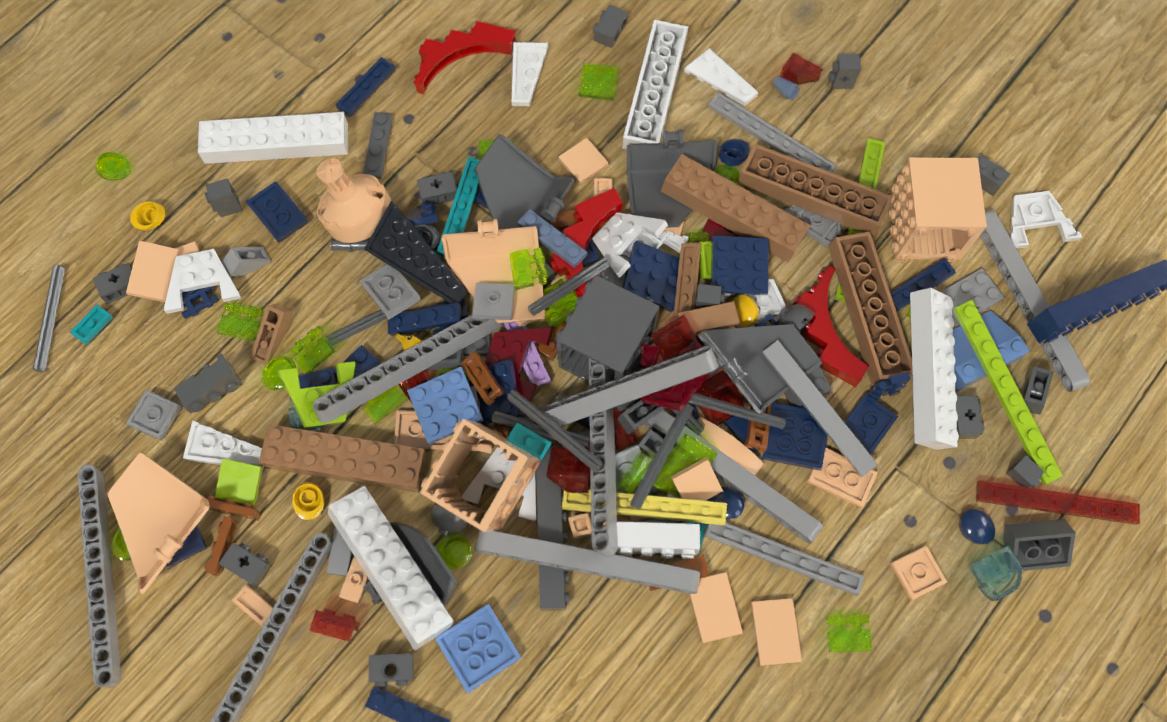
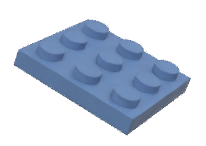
(443, 404)
(478, 648)

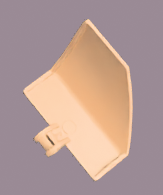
(486, 259)

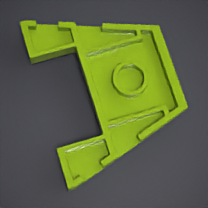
(304, 398)

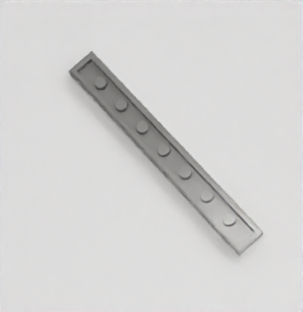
(767, 133)
(819, 408)
(786, 557)

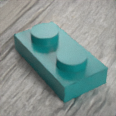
(91, 324)
(529, 441)

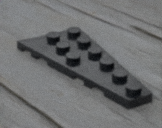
(407, 251)

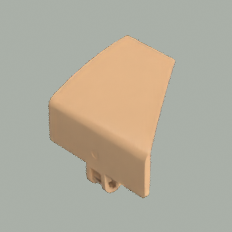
(154, 515)

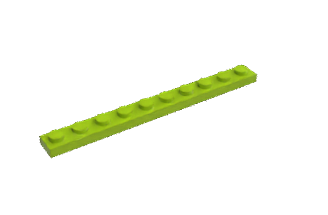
(868, 177)
(1007, 391)

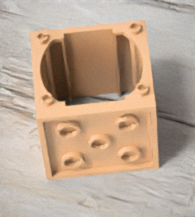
(936, 208)
(442, 485)

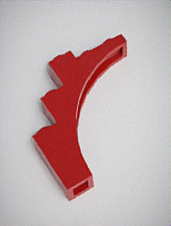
(481, 39)
(588, 217)
(820, 331)

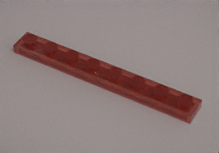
(1058, 502)

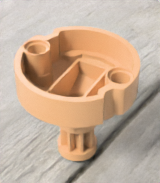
(351, 203)

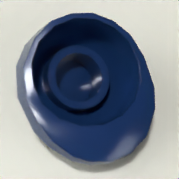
(734, 152)
(734, 502)
(977, 527)

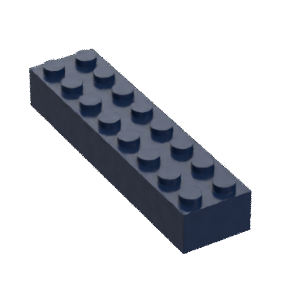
(1099, 302)

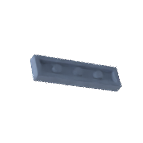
(554, 239)

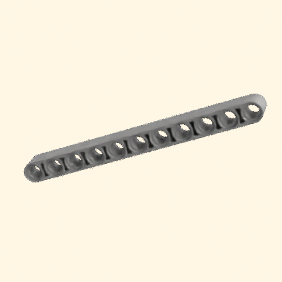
(1031, 300)
(402, 367)
(631, 387)
(607, 473)
(749, 485)
(588, 561)
(104, 582)
(271, 626)

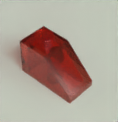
(800, 70)

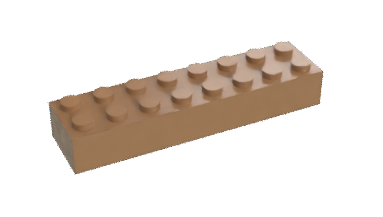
(815, 190)
(734, 207)
(870, 307)
(343, 458)

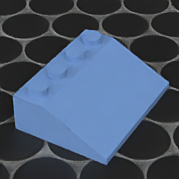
(967, 366)

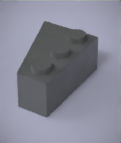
(208, 385)

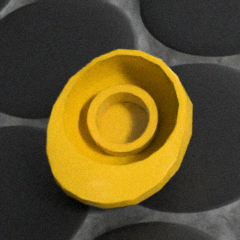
(147, 215)
(747, 310)
(308, 500)

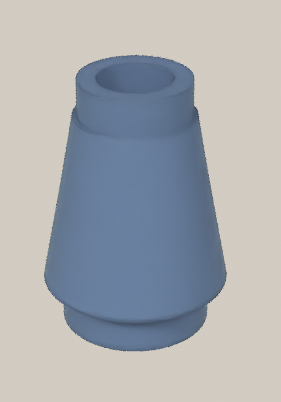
(786, 88)

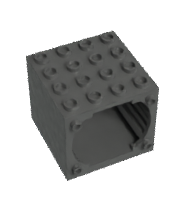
(606, 328)

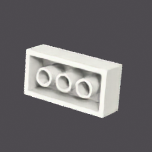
(658, 539)

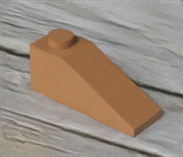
(271, 332)

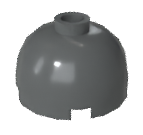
(797, 315)
(447, 521)

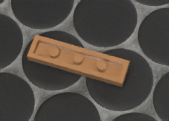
(687, 277)

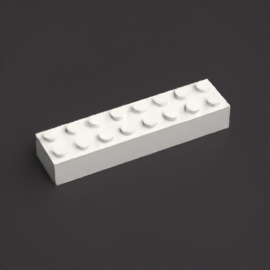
(655, 84)
(273, 137)
(933, 369)
(390, 567)

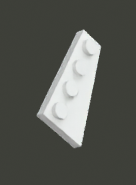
(526, 70)
(722, 77)
(211, 446)

